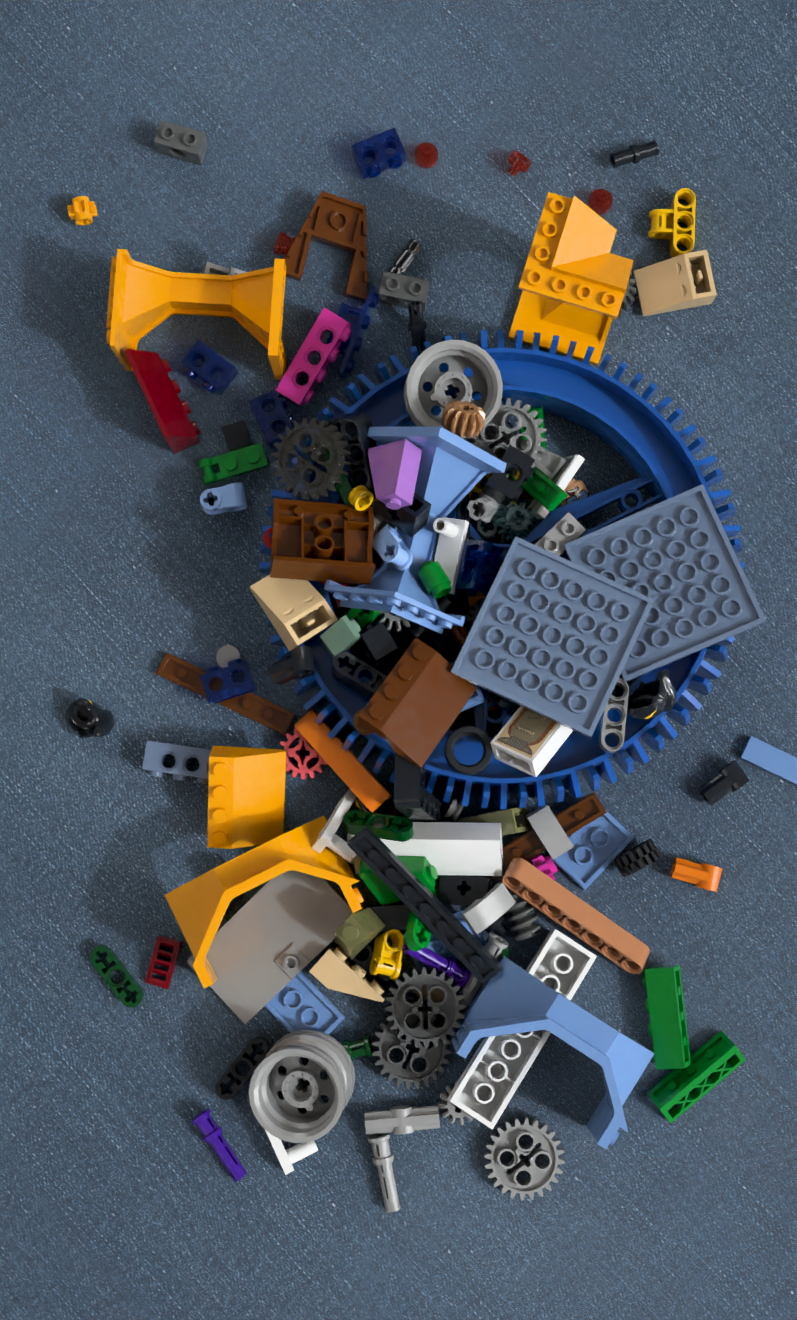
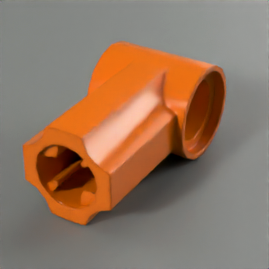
(702, 875)

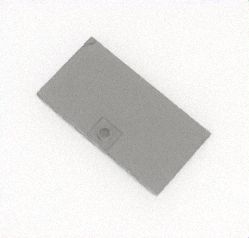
(273, 939)

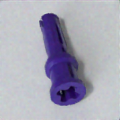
(460, 973)
(213, 1135)

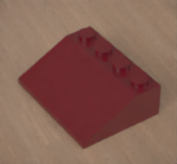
(164, 399)

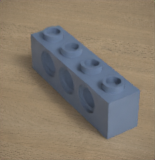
(157, 751)

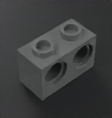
(401, 289)

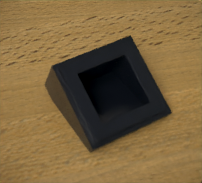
(236, 436)

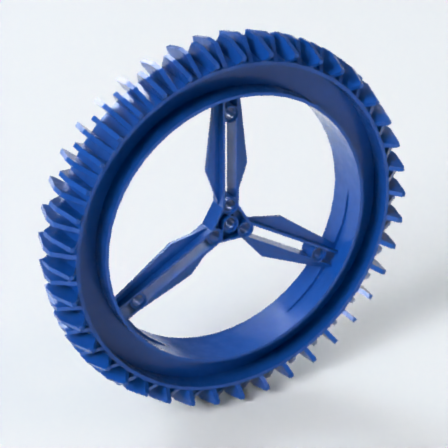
(663, 468)

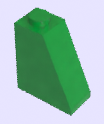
(416, 864)

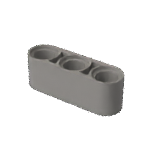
(615, 728)

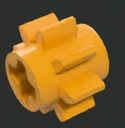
(82, 210)

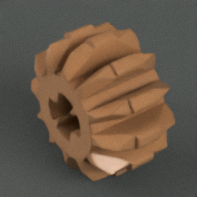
(463, 418)

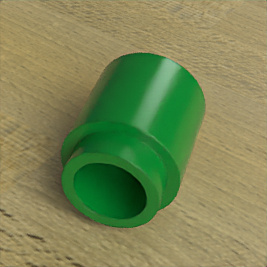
(434, 579)

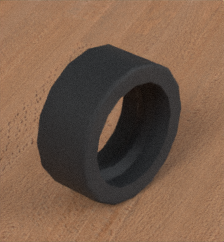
(468, 731)

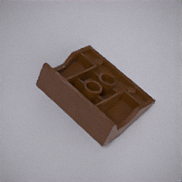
(321, 542)
(416, 703)

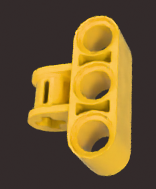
(665, 222)

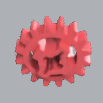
(302, 764)

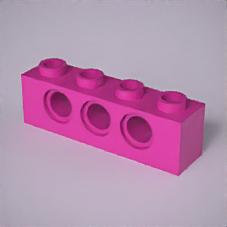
(326, 322)

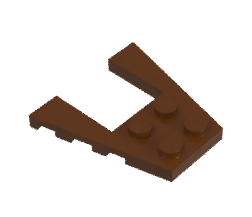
(338, 224)

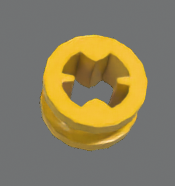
(360, 498)

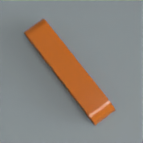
(343, 763)

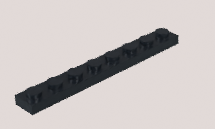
(424, 904)

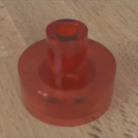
(426, 155)
(518, 163)
(600, 201)

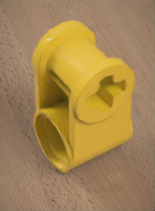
(387, 959)

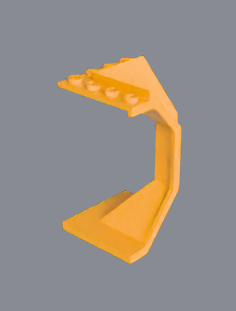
(571, 280)
(148, 295)
(204, 900)

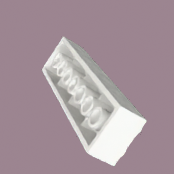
(505, 1059)

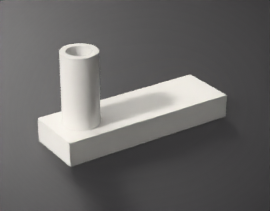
(450, 546)
(328, 837)
(291, 1155)

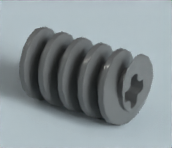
(523, 919)

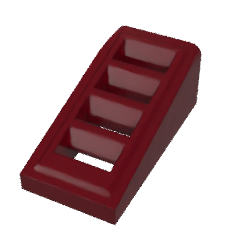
(169, 942)

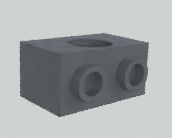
(181, 143)

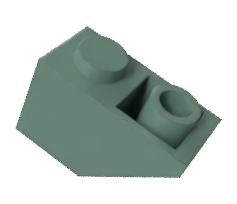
(341, 636)

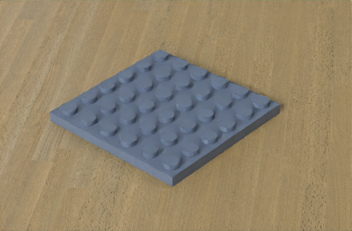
(685, 565)
(552, 636)

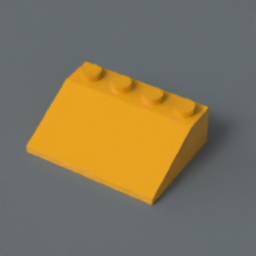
(245, 796)

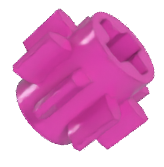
(545, 865)

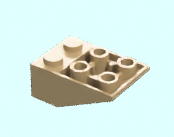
(676, 284)
(293, 608)
(340, 975)

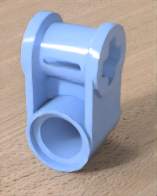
(226, 499)
(392, 548)

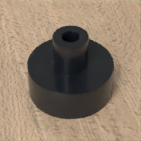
(497, 926)

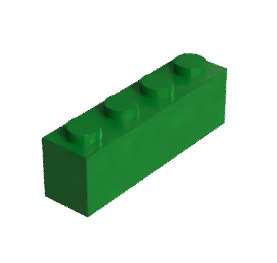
(667, 1017)

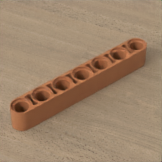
(576, 915)

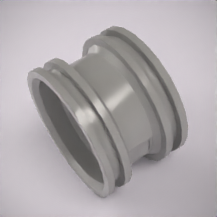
(458, 356)
(281, 1115)

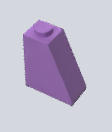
(395, 472)

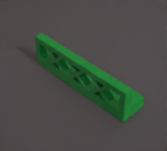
(706, 1060)

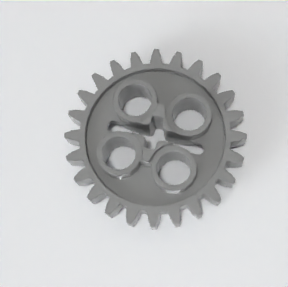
(500, 422)
(539, 1174)

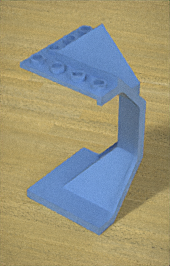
(445, 476)
(521, 1003)

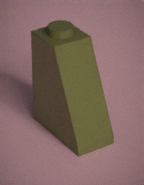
(511, 820)
(358, 931)

